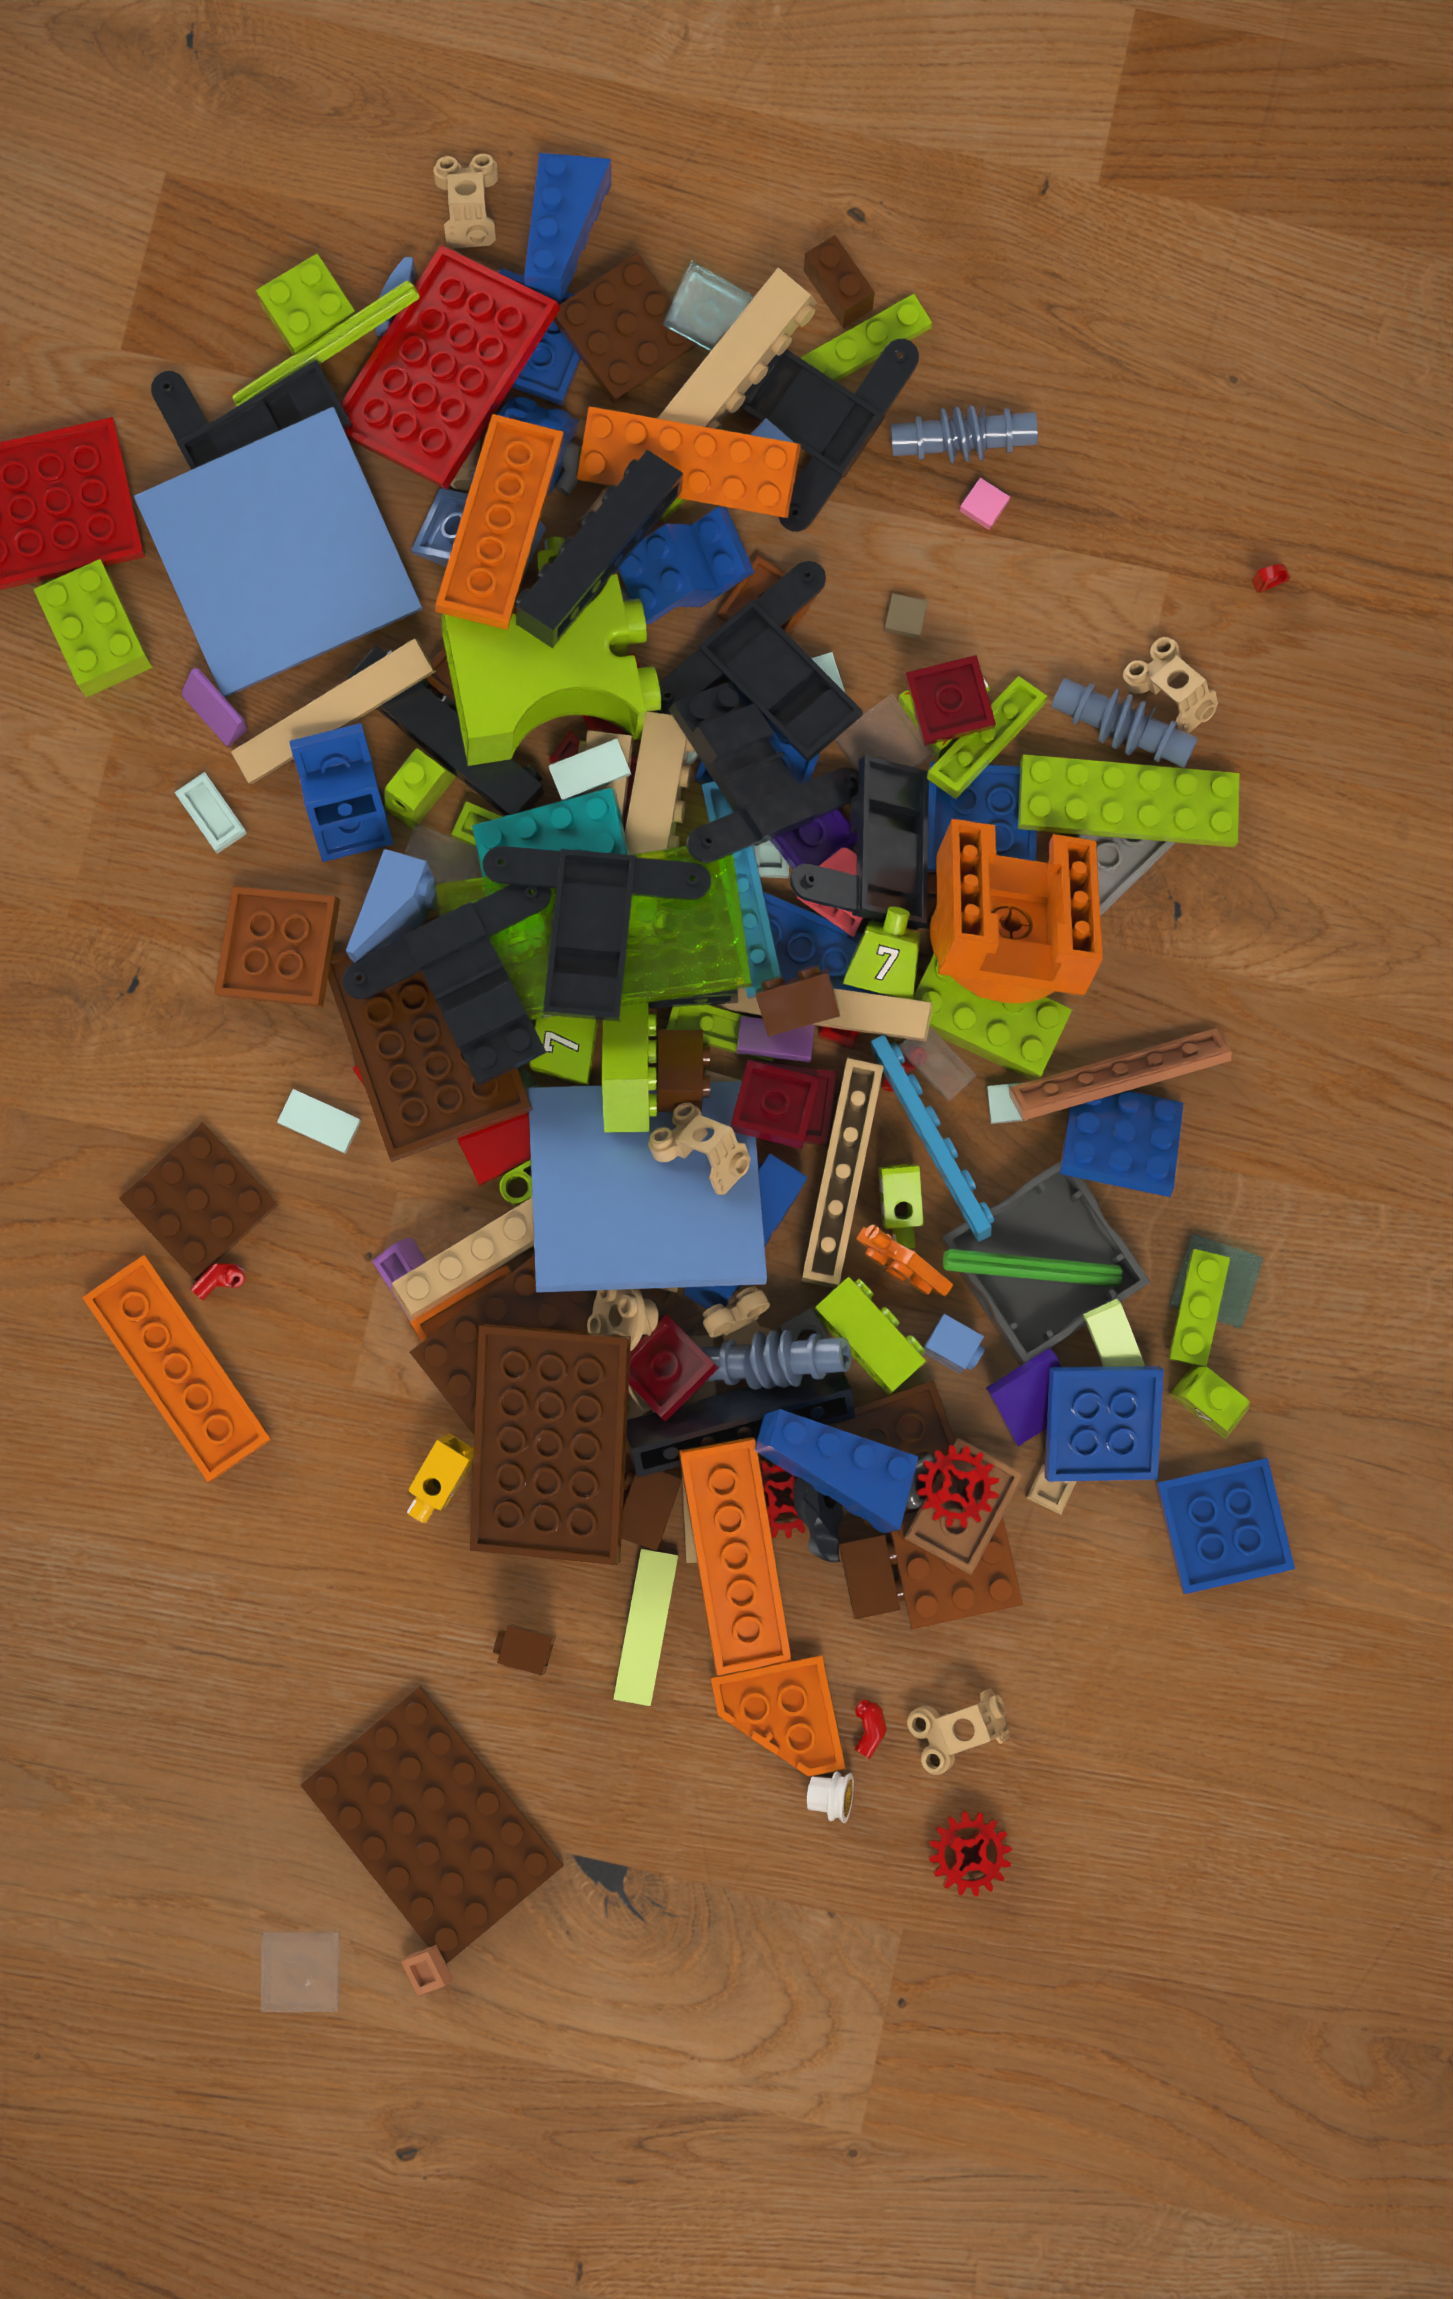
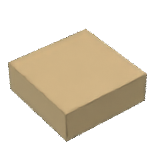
(1050, 1494)

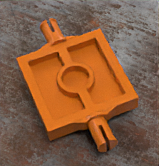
(902, 1262)

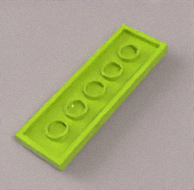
(1128, 801)

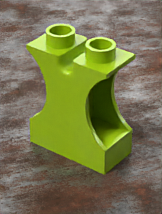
(514, 682)

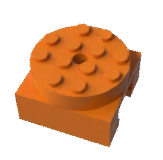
(1015, 923)

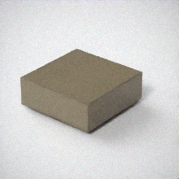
(905, 616)

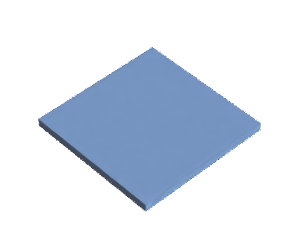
(278, 552)
(630, 1222)

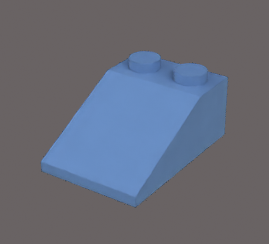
(441, 527)
(394, 905)

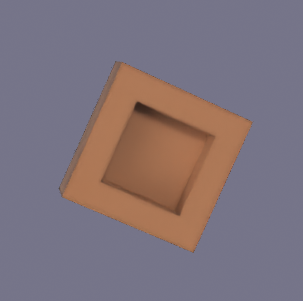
(427, 1970)

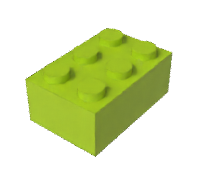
(92, 628)
(627, 1070)
(871, 1334)

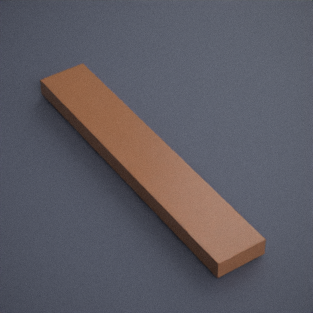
(1119, 1074)

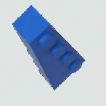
(563, 213)
(778, 1191)
(852, 1470)

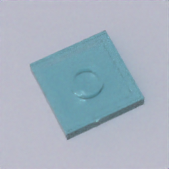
(705, 306)
(1239, 1281)

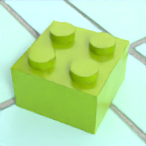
(304, 303)

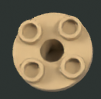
(623, 1314)

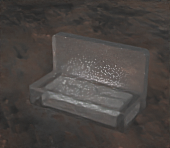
(938, 1064)

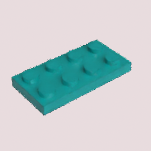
(578, 823)

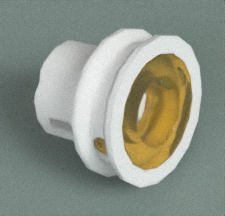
(831, 1795)

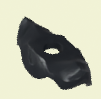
(822, 1518)

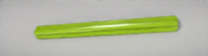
(335, 339)

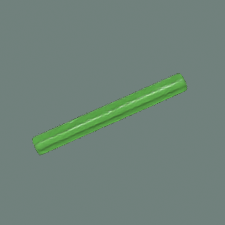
(1032, 1267)

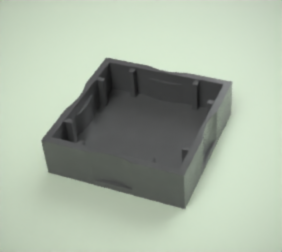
(1051, 1220)

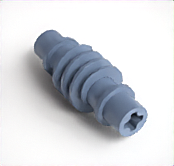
(964, 434)
(1124, 723)
(779, 1360)

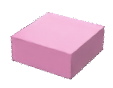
(984, 503)

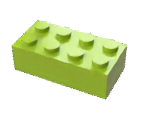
(1004, 1033)

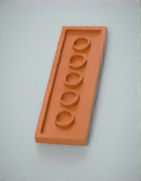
(715, 463)
(499, 522)
(177, 1368)
(735, 1556)

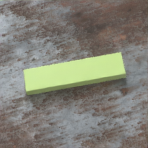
(645, 1627)

